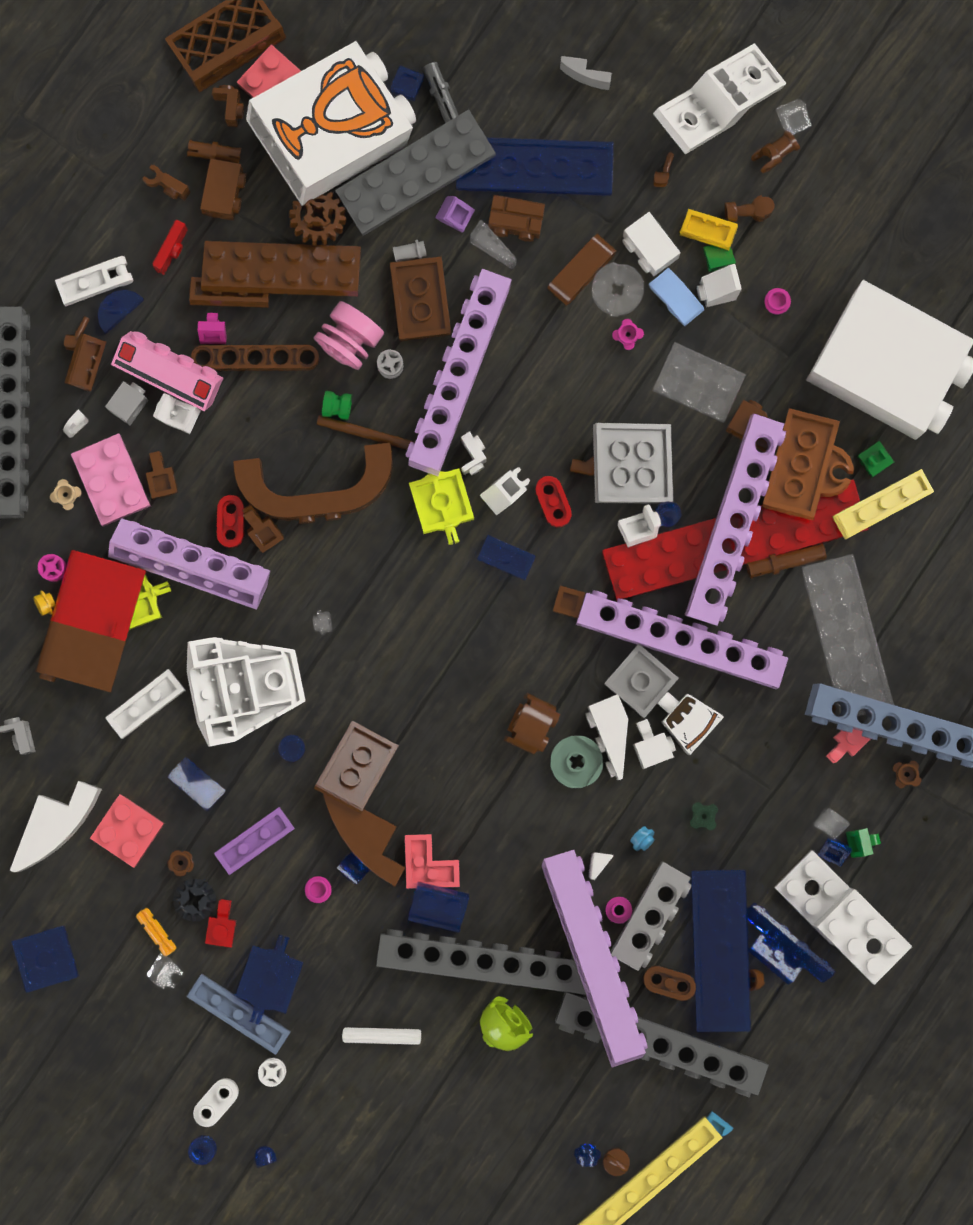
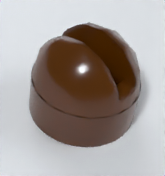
(759, 977)

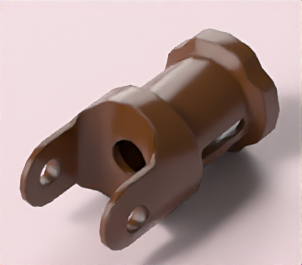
(777, 150)

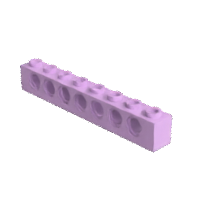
(497, 289)
(774, 435)
(773, 660)

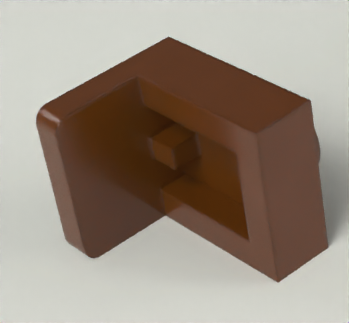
(234, 108)

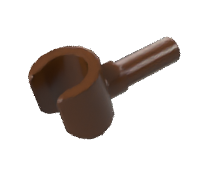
(661, 178)
(70, 340)

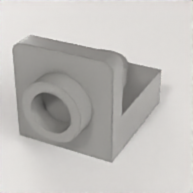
(22, 739)

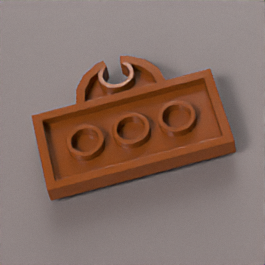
(806, 465)

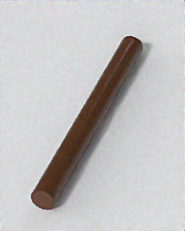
(363, 432)

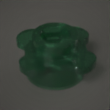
(698, 821)

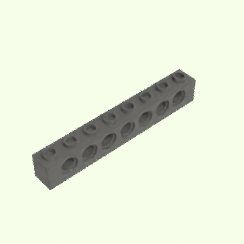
(18, 320)
(389, 958)
(753, 1069)

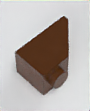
(740, 420)

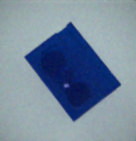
(438, 907)

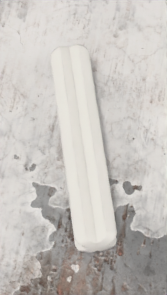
(381, 1035)

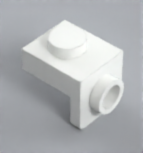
(176, 413)
(474, 447)
(640, 527)

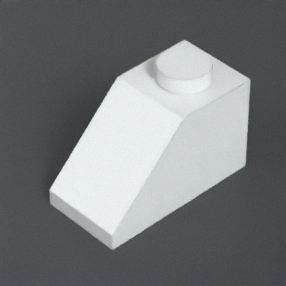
(719, 286)

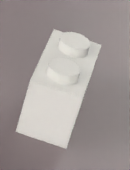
(650, 244)

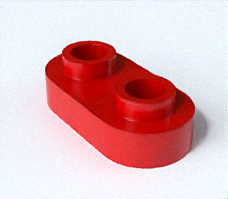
(553, 502)
(230, 522)

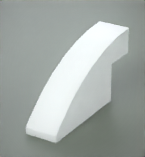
(53, 825)

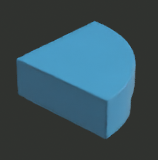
(719, 1124)

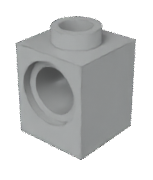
(127, 402)

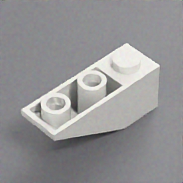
(611, 725)

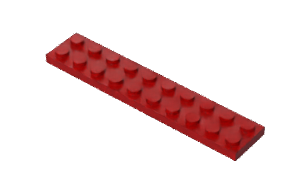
(679, 553)

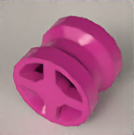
(48, 564)

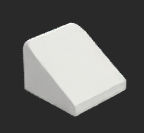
(597, 863)

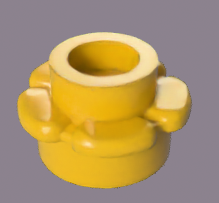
(44, 603)

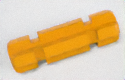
(156, 932)

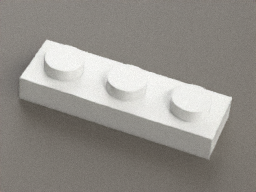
(145, 704)

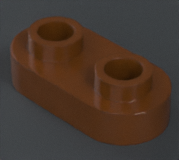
(669, 982)

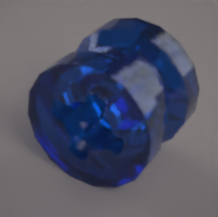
(207, 1148)

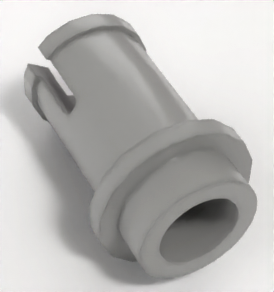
(410, 251)

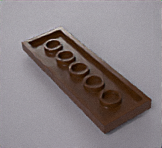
(281, 268)

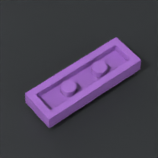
(254, 841)

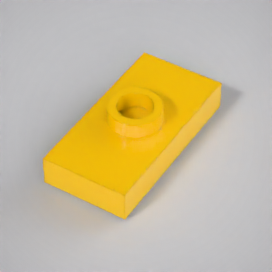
(708, 229)

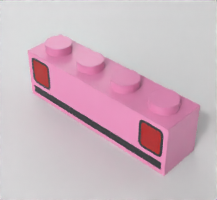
(167, 370)

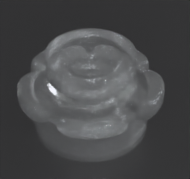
(322, 622)

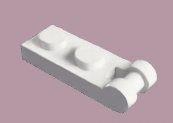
(93, 281)

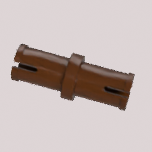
(214, 151)

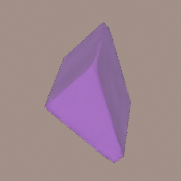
(455, 213)

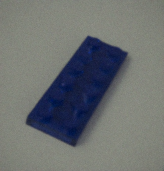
(544, 168)
(721, 951)

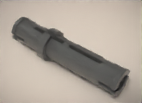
(432, 74)

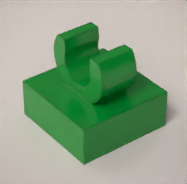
(875, 459)
(862, 842)

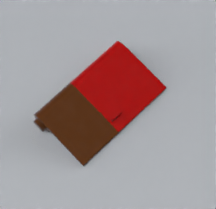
(90, 621)

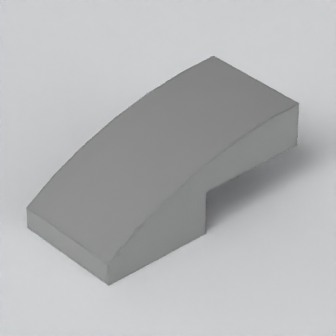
(577, 70)

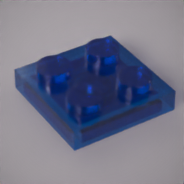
(45, 958)

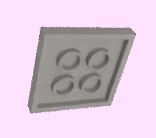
(632, 463)

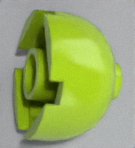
(504, 1026)

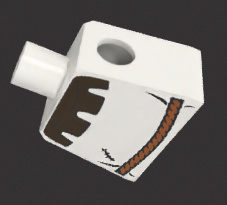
(688, 720)

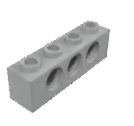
(623, 947)

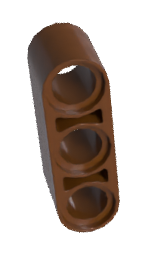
(581, 269)

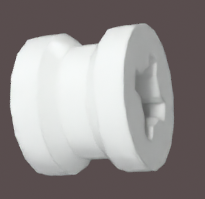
(272, 1076)

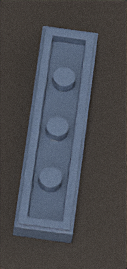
(237, 1013)

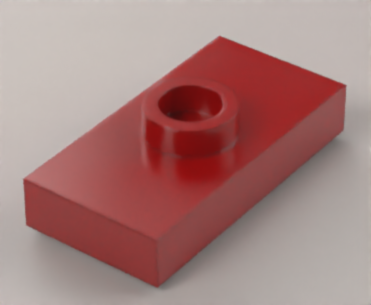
(171, 247)

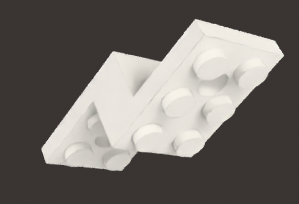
(719, 98)
(843, 917)

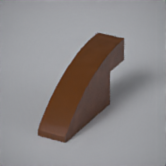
(367, 838)

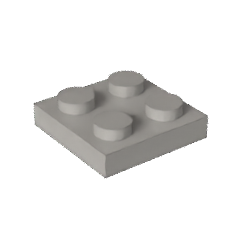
(641, 681)

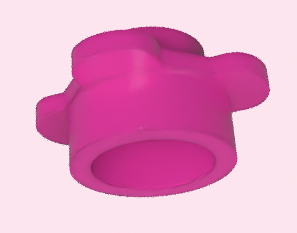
(620, 334)

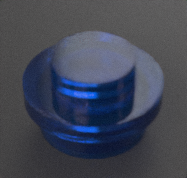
(668, 513)
(291, 748)
(587, 1155)

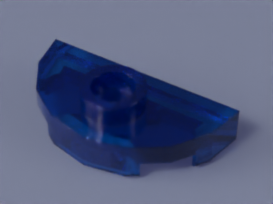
(117, 307)

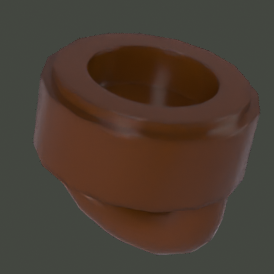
(616, 1161)

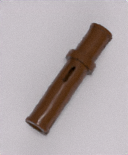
(785, 561)

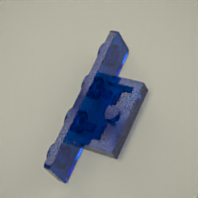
(782, 950)

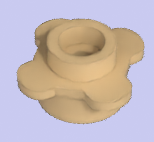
(57, 495)

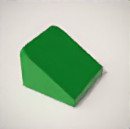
(718, 258)

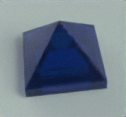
(834, 851)
(353, 869)

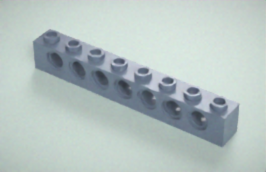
(824, 696)

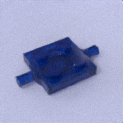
(269, 979)

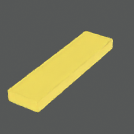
(883, 504)

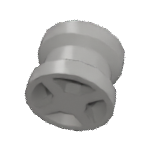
(388, 359)

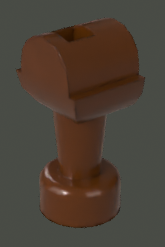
(759, 210)

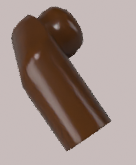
(583, 467)

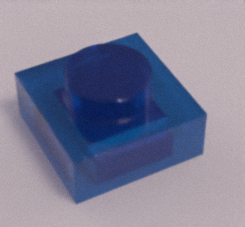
(407, 83)

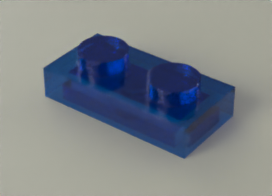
(506, 557)

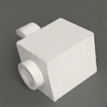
(504, 491)
(652, 748)

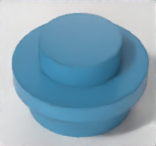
(642, 839)

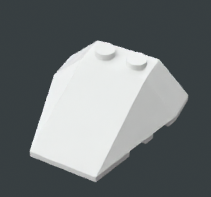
(240, 686)

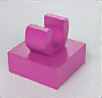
(212, 330)

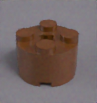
(532, 724)

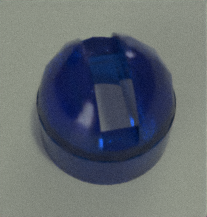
(264, 1156)

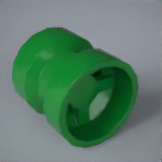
(336, 405)

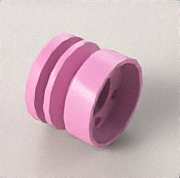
(347, 337)

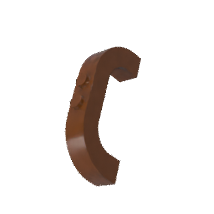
(326, 504)

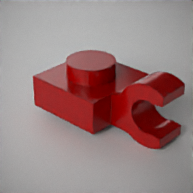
(221, 928)

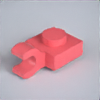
(848, 743)

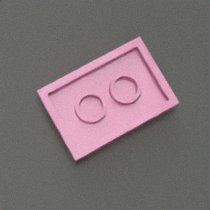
(110, 480)

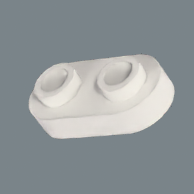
(215, 1102)

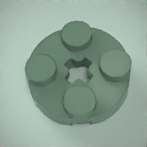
(573, 747)

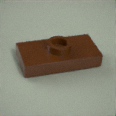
(85, 362)

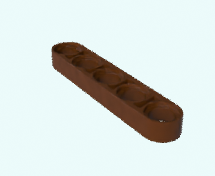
(267, 351)

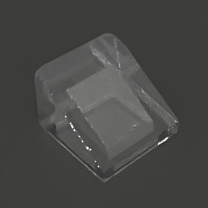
(794, 116)
(831, 823)

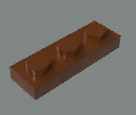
(219, 298)

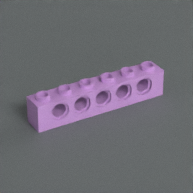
(188, 563)

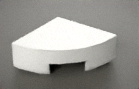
(75, 423)

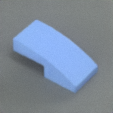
(676, 296)

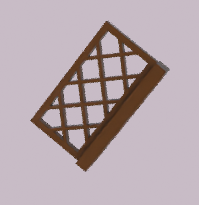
(233, 56)

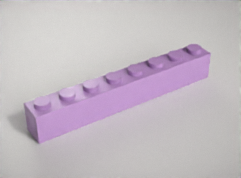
(593, 958)

